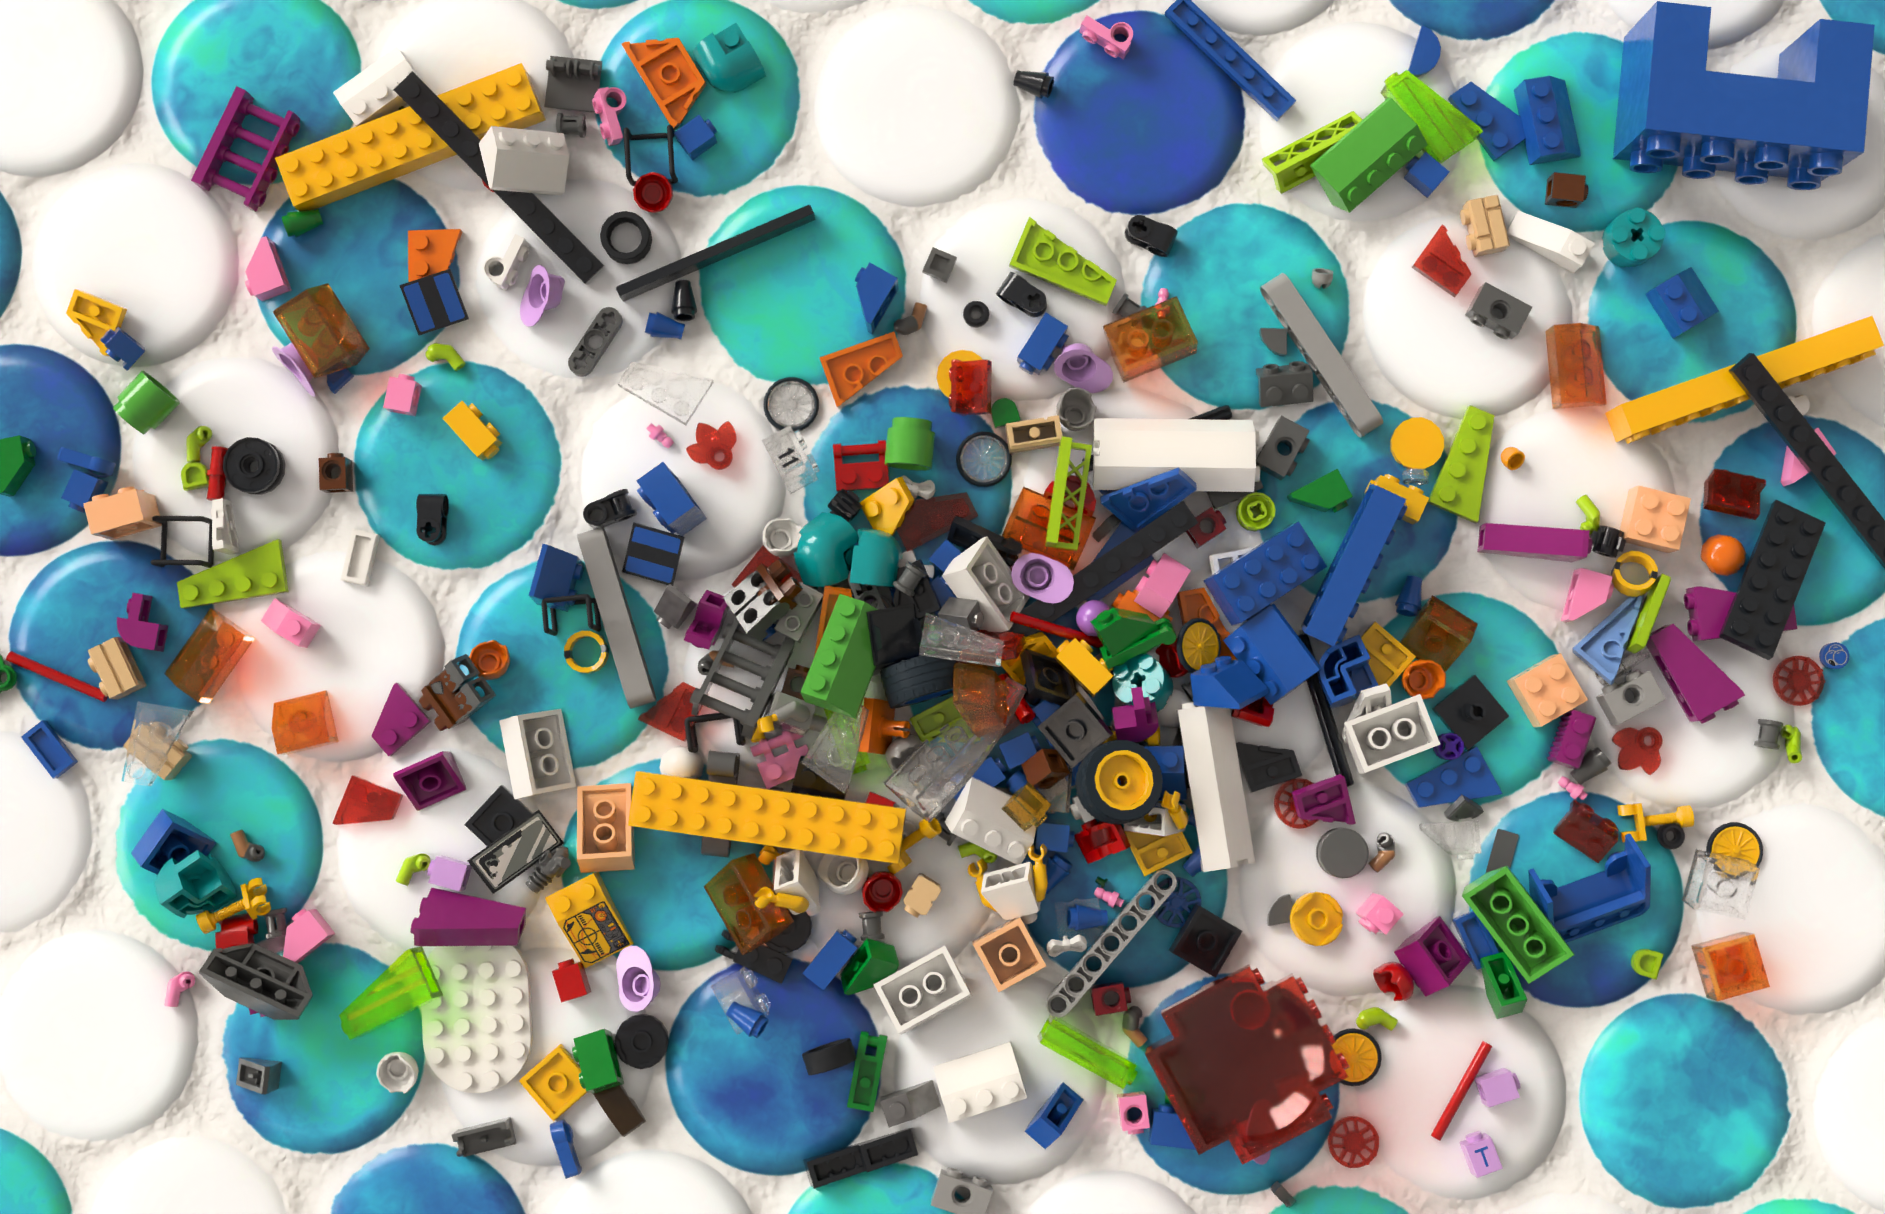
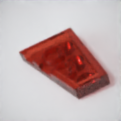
(933, 518)

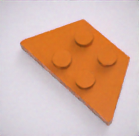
(668, 75)

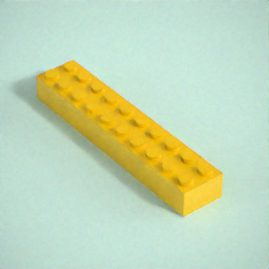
(403, 140)
(1720, 390)
(767, 817)

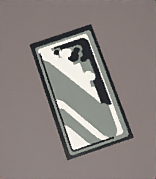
(515, 851)

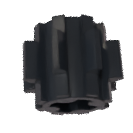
(845, 505)
(1608, 541)

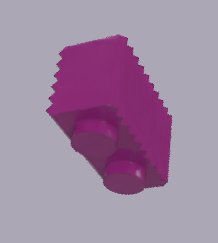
(1572, 739)

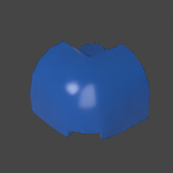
(1345, 672)

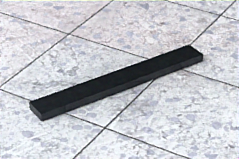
(716, 253)

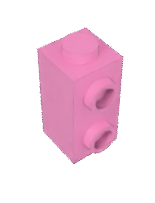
(1378, 914)

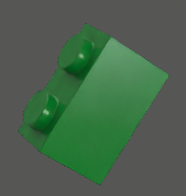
(597, 1061)

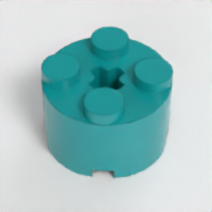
(1647, 235)
(1145, 673)

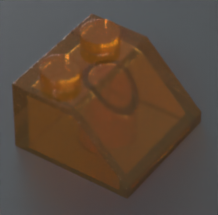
(1439, 633)
(980, 698)
(303, 723)

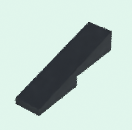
(860, 1158)

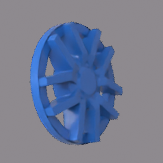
(1177, 902)

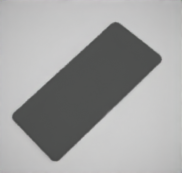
(1502, 850)

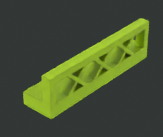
(1297, 164)
(1059, 490)

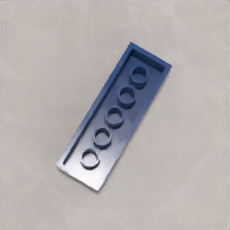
(1353, 565)

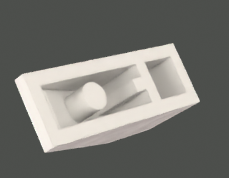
(1550, 241)

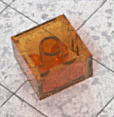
(1730, 966)

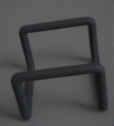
(628, 136)
(162, 562)
(580, 599)
(691, 733)

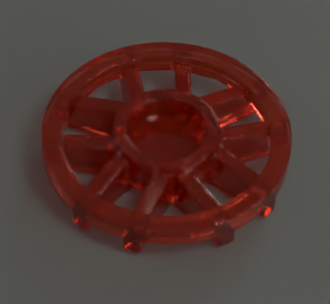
(1798, 680)
(1291, 806)
(1353, 1142)

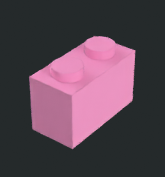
(1162, 585)

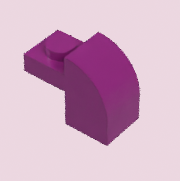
(707, 621)
(137, 629)
(1136, 721)

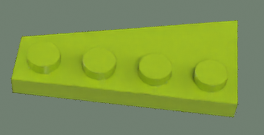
(1054, 262)
(1464, 469)
(242, 577)

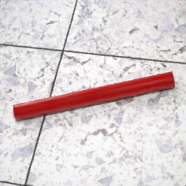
(1054, 629)
(56, 676)
(1461, 1090)

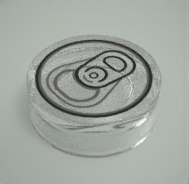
(1415, 477)

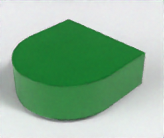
(1004, 412)

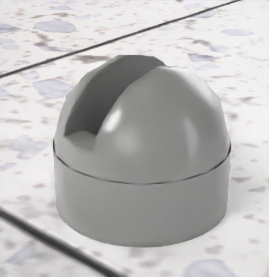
(1321, 277)

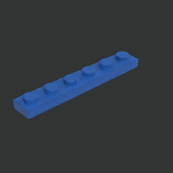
(1230, 58)

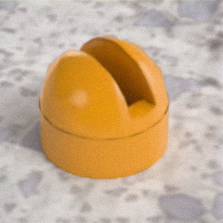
(1512, 458)

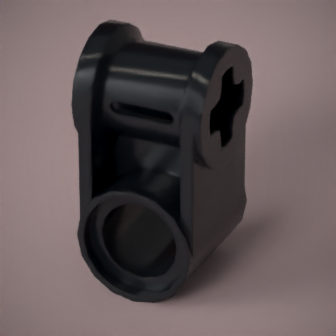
(1153, 236)
(1019, 292)
(611, 509)
(432, 513)

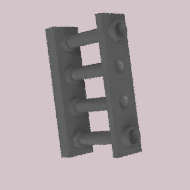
(759, 696)

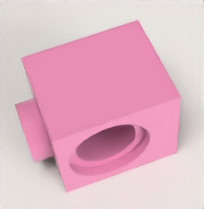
(402, 395)
(1130, 1100)

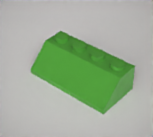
(1368, 155)
(842, 661)
(1516, 923)

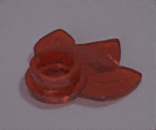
(712, 442)
(1635, 751)

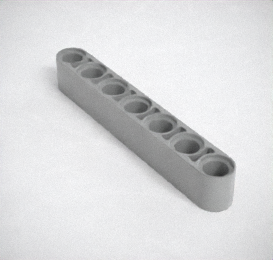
(1321, 355)
(616, 617)
(1106, 955)

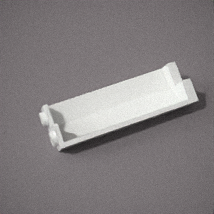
(1211, 452)
(1215, 787)

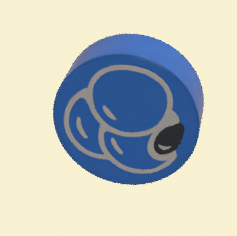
(1834, 655)

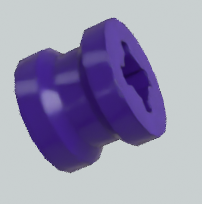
(1453, 746)

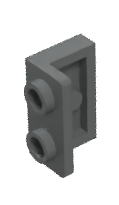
(1285, 384)

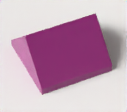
(430, 780)

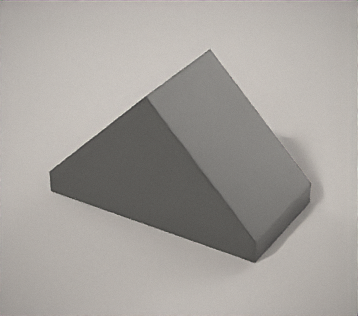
(258, 1075)

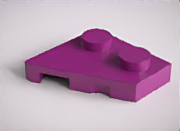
(398, 721)
(1325, 801)

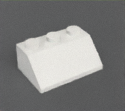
(372, 90)
(525, 160)
(985, 577)
(1390, 734)
(537, 753)
(980, 820)
(922, 990)
(979, 1082)

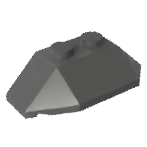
(259, 980)

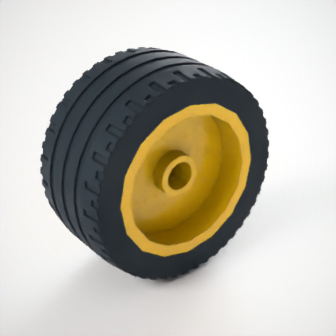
(1099, 788)

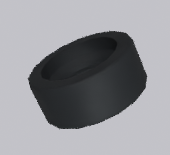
(617, 219)
(829, 1056)

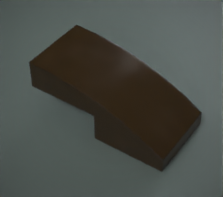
(620, 1109)

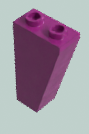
(1534, 542)
(1709, 610)
(1691, 675)
(466, 921)

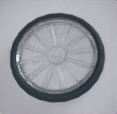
(791, 404)
(983, 459)

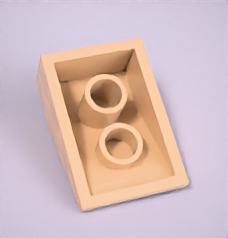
(603, 829)

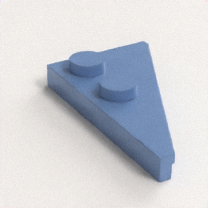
(1607, 642)

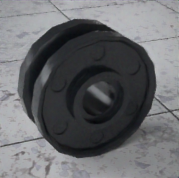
(238, 461)

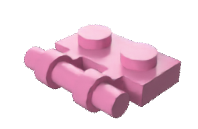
(782, 767)

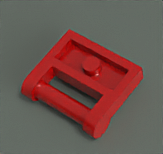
(863, 474)

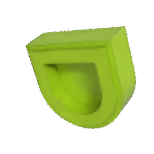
(194, 476)
(1647, 963)

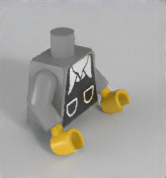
(789, 715)

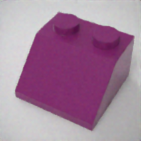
(1433, 957)

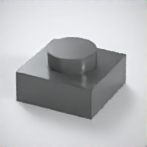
(939, 264)

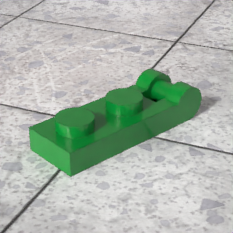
(1164, 634)
(866, 1072)

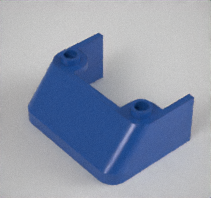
(1598, 899)

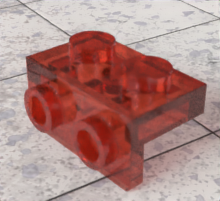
(970, 387)
(1733, 493)
(1587, 831)

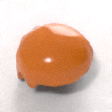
(1723, 554)
(490, 659)
(1423, 678)

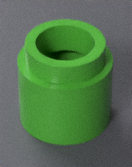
(145, 403)
(910, 444)

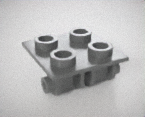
(572, 83)

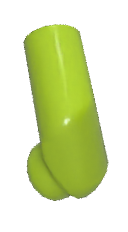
(442, 351)
(196, 441)
(1592, 514)
(1792, 743)
(969, 849)
(412, 865)
(1375, 1016)

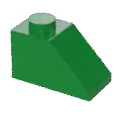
(16, 463)
(1324, 493)
(1121, 628)
(868, 966)
(1502, 985)

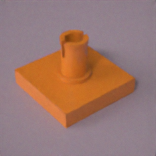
(881, 727)

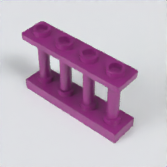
(229, 129)

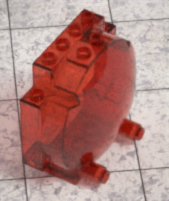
(1247, 1063)

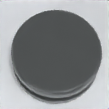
(1342, 852)

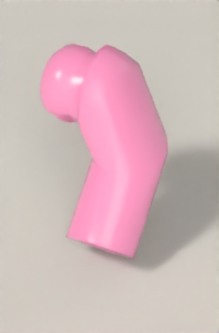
(177, 985)

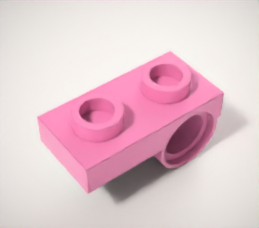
(1097, 33)
(610, 125)

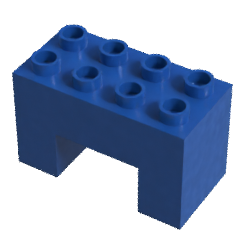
(1750, 125)

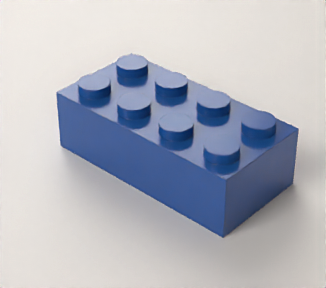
(670, 500)
(1265, 573)

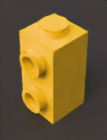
(473, 431)
(1414, 496)
(1083, 666)

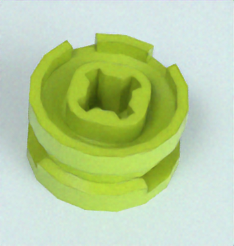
(1255, 511)

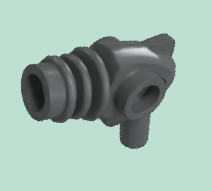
(551, 865)

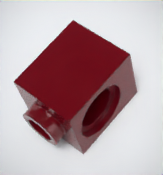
(1200, 538)
(1098, 993)

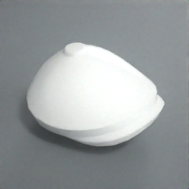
(843, 873)

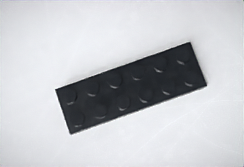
(1772, 580)

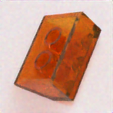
(321, 331)
(1150, 339)
(1575, 365)
(1030, 523)
(209, 656)
(734, 898)

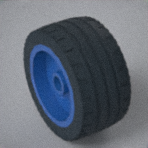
(917, 680)

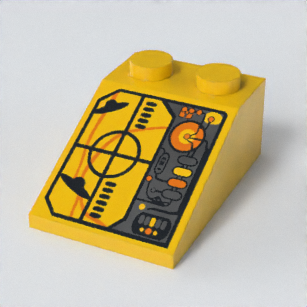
(589, 919)

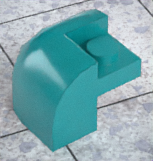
(728, 60)
(825, 550)
(875, 558)
(194, 885)

